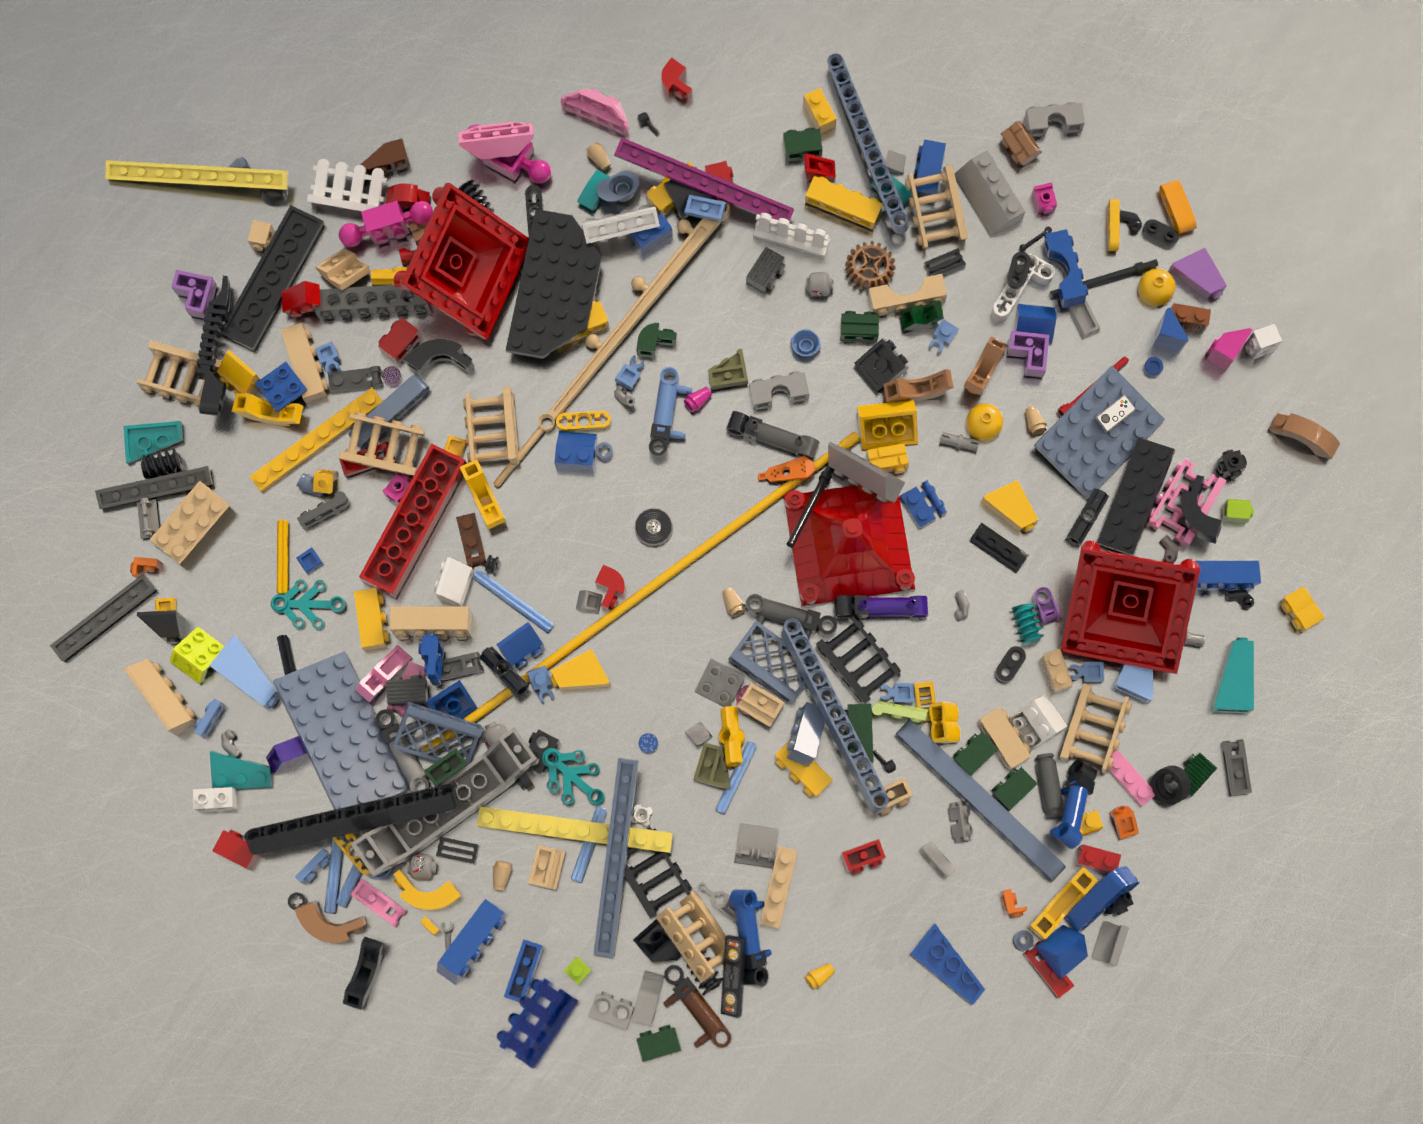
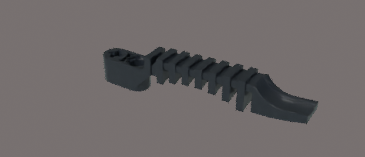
(213, 390)

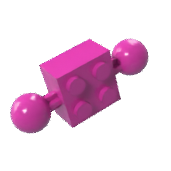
(538, 170)
(385, 223)

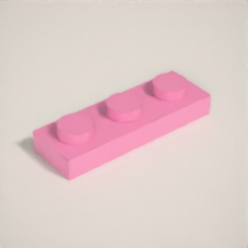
(1131, 779)

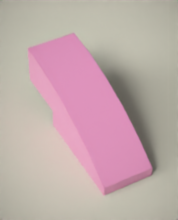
(382, 672)

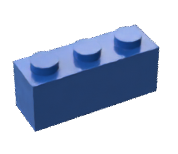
(930, 164)
(523, 970)

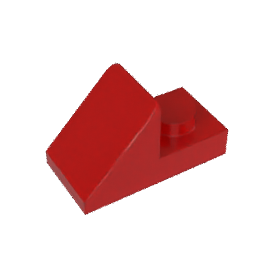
(819, 167)

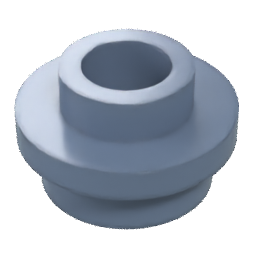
(1028, 935)

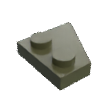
(729, 372)
(712, 767)

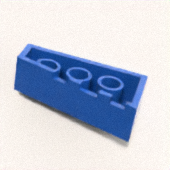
(1228, 575)
(470, 941)

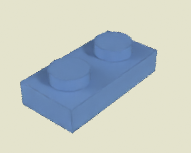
(705, 208)
(212, 712)
(320, 860)

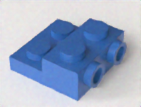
(432, 654)

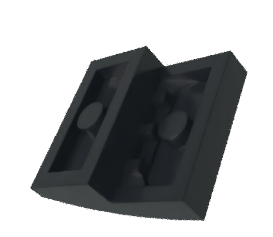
(679, 195)

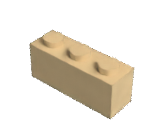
(1005, 738)

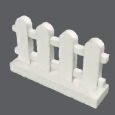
(338, 190)
(620, 224)
(790, 235)

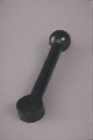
(1023, 247)

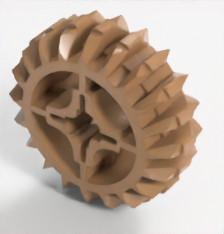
(881, 256)

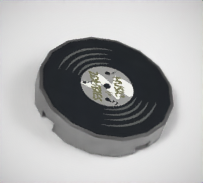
(653, 527)

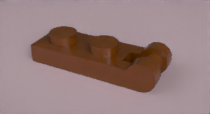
(471, 539)

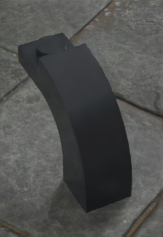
(438, 349)
(1198, 522)
(364, 974)

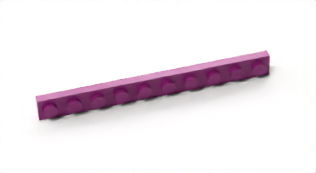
(701, 180)

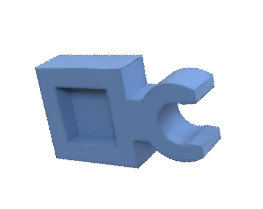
(944, 333)
(328, 356)
(629, 374)
(1090, 672)
(540, 680)
(901, 692)

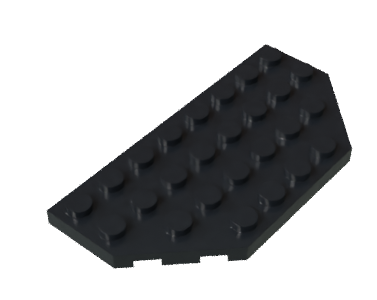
(554, 286)

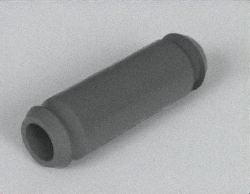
(1050, 785)

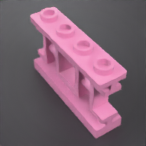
(1171, 495)

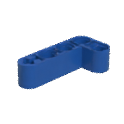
(1101, 897)

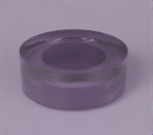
(391, 375)

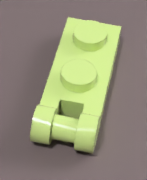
(898, 711)

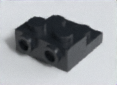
(882, 364)

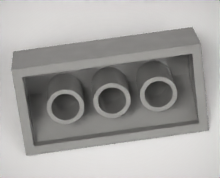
(989, 193)
(864, 473)

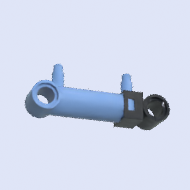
(664, 411)

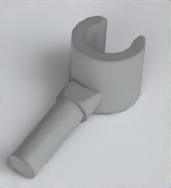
(447, 934)

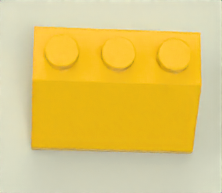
(887, 424)

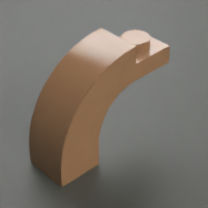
(985, 366)
(918, 389)
(1308, 432)
(322, 929)

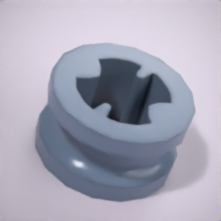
(600, 447)

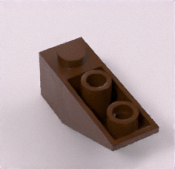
(387, 157)

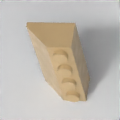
(160, 696)

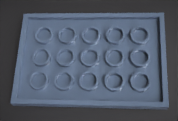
(1079, 444)

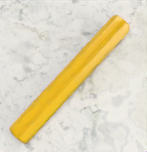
(282, 557)

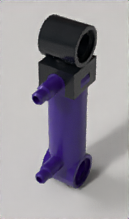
(880, 606)

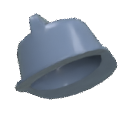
(618, 187)

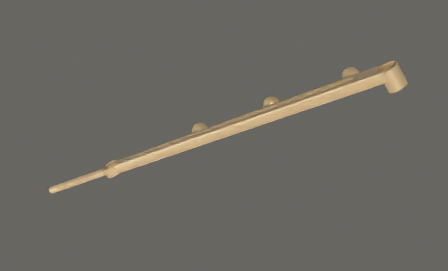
(650, 294)

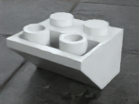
(453, 582)
(1038, 722)

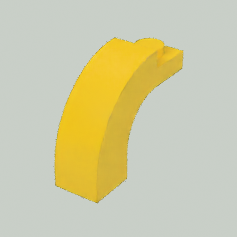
(262, 411)
(482, 494)
(429, 901)

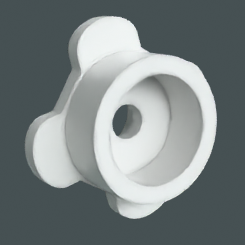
(642, 810)

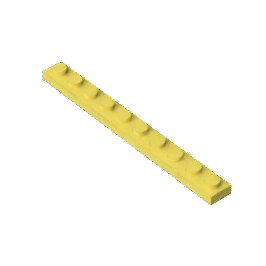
(196, 175)
(570, 829)

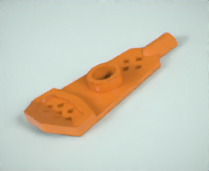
(794, 466)

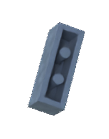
(806, 734)

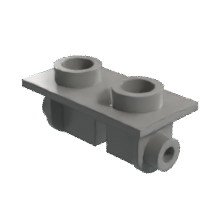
(147, 517)
(963, 828)

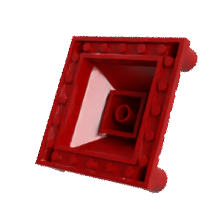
(465, 261)
(849, 546)
(1130, 609)

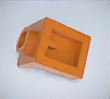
(147, 564)
(1124, 821)
(1009, 901)

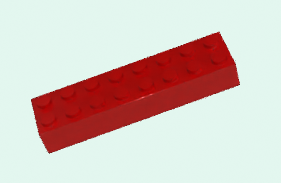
(413, 521)

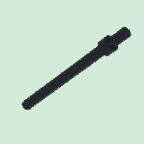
(1138, 268)
(824, 479)

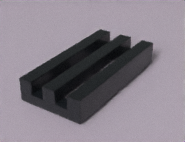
(961, 264)
(440, 846)

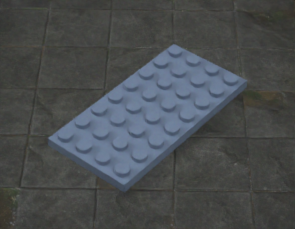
(340, 733)

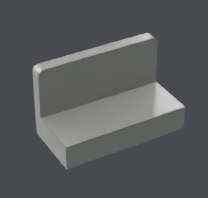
(1110, 943)

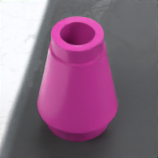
(696, 399)

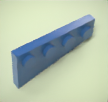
(943, 961)

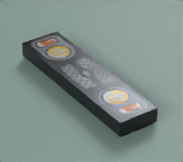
(733, 976)

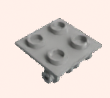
(720, 683)
(756, 845)

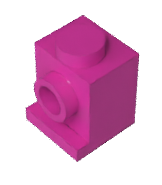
(1041, 204)
(396, 494)

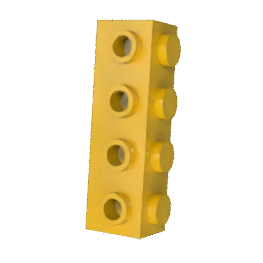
(843, 202)

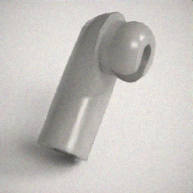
(625, 399)

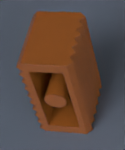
(1192, 317)

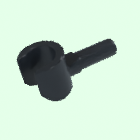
(644, 118)
(888, 766)

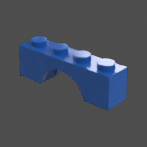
(1059, 248)

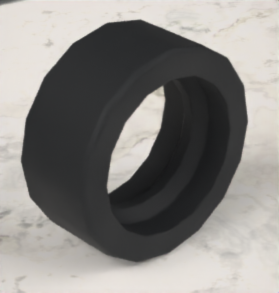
(1160, 790)

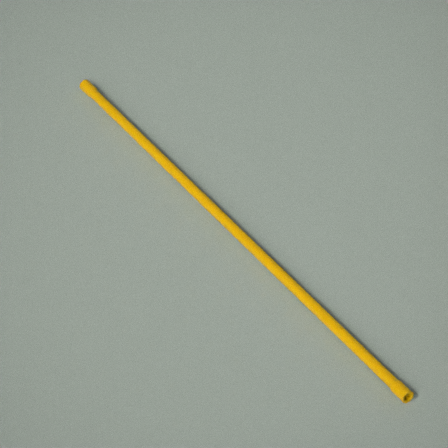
(847, 443)

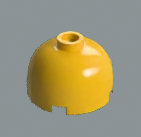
(1156, 287)
(984, 422)

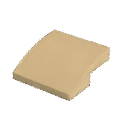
(342, 269)

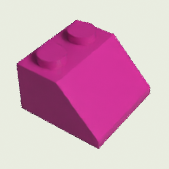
(1226, 348)

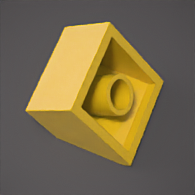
(237, 374)

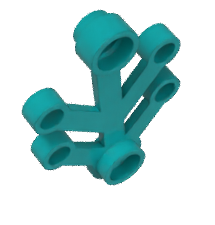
(305, 603)
(569, 774)

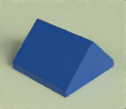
(1036, 320)
(1170, 333)
(453, 701)
(1063, 950)

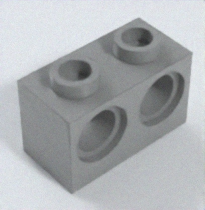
(610, 1015)

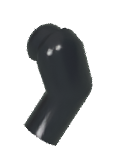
(1132, 219)
(1242, 596)

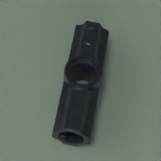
(1093, 507)
(511, 678)

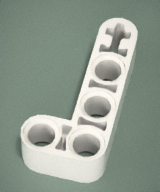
(1033, 274)

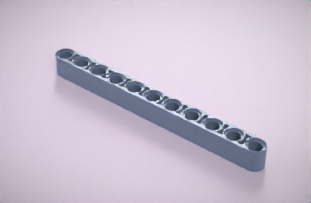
(871, 150)
(834, 724)
(980, 800)

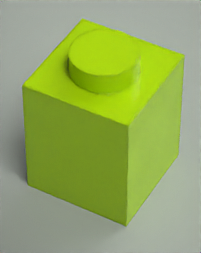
(1237, 511)
(577, 970)

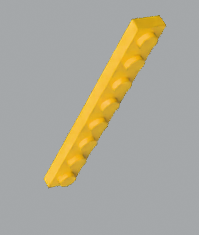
(314, 441)

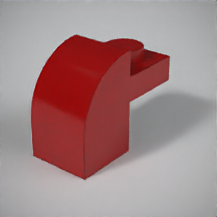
(672, 78)
(406, 195)
(614, 584)

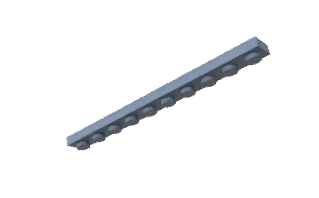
(616, 857)

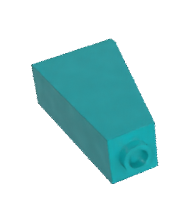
(1236, 681)

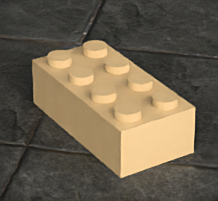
(189, 522)
(435, 620)

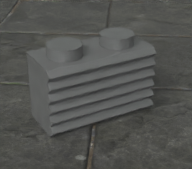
(766, 269)
(411, 690)

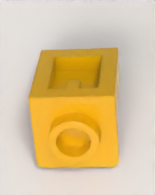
(324, 481)

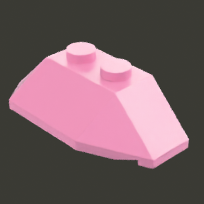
(597, 108)
(496, 139)

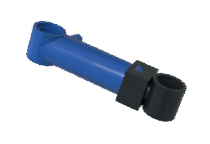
(1078, 788)
(745, 904)

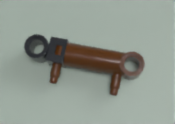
(698, 1007)

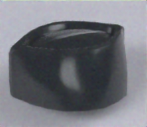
(274, 196)

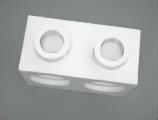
(1263, 341)
(215, 799)

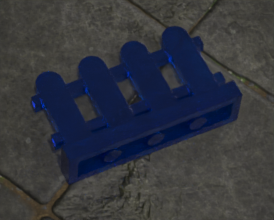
(545, 1029)

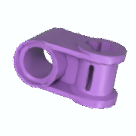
(1046, 607)

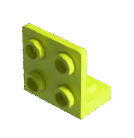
(195, 654)

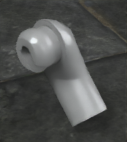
(1171, 549)
(963, 612)
(227, 743)

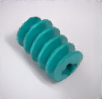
(1028, 623)

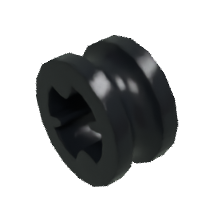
(491, 564)
(293, 896)

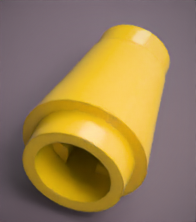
(819, 976)

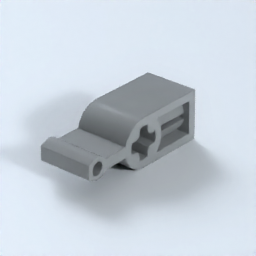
(722, 908)
(647, 998)

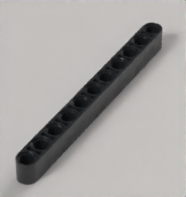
(352, 819)

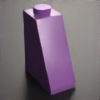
(1200, 274)

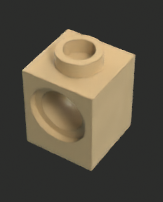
(260, 235)

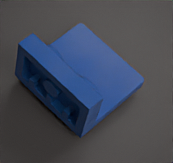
(281, 386)

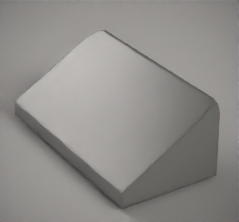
(937, 859)

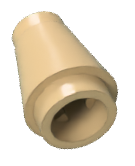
(598, 155)
(1035, 421)
(733, 603)
(501, 873)

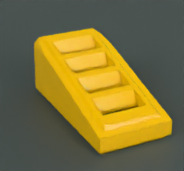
(924, 684)

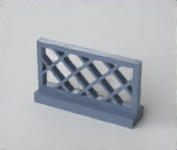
(762, 675)
(439, 719)

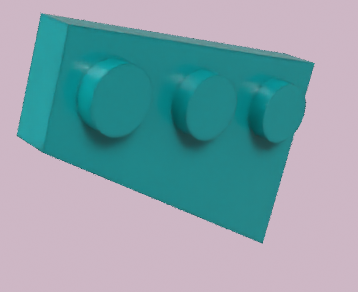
(150, 438)
(238, 773)

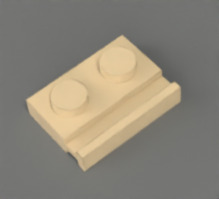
(760, 704)
(546, 867)

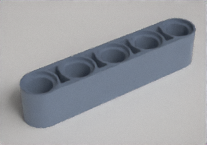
(394, 406)

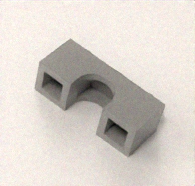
(1069, 115)
(794, 384)

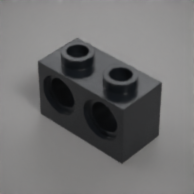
(553, 742)

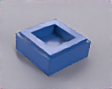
(309, 560)

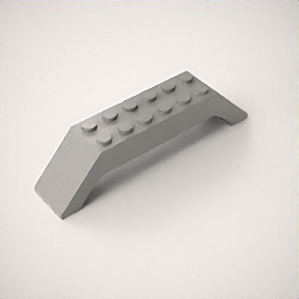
(474, 786)

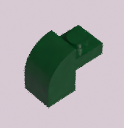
(921, 317)
(651, 336)

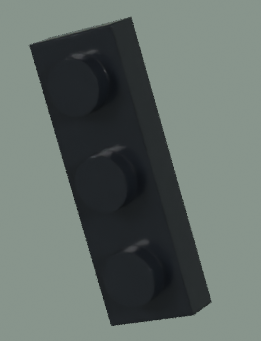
(999, 547)

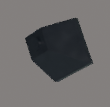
(166, 624)
(657, 943)

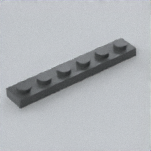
(153, 487)
(102, 617)

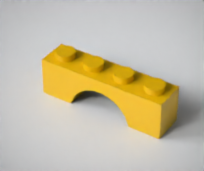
(1062, 903)

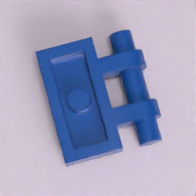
(918, 507)

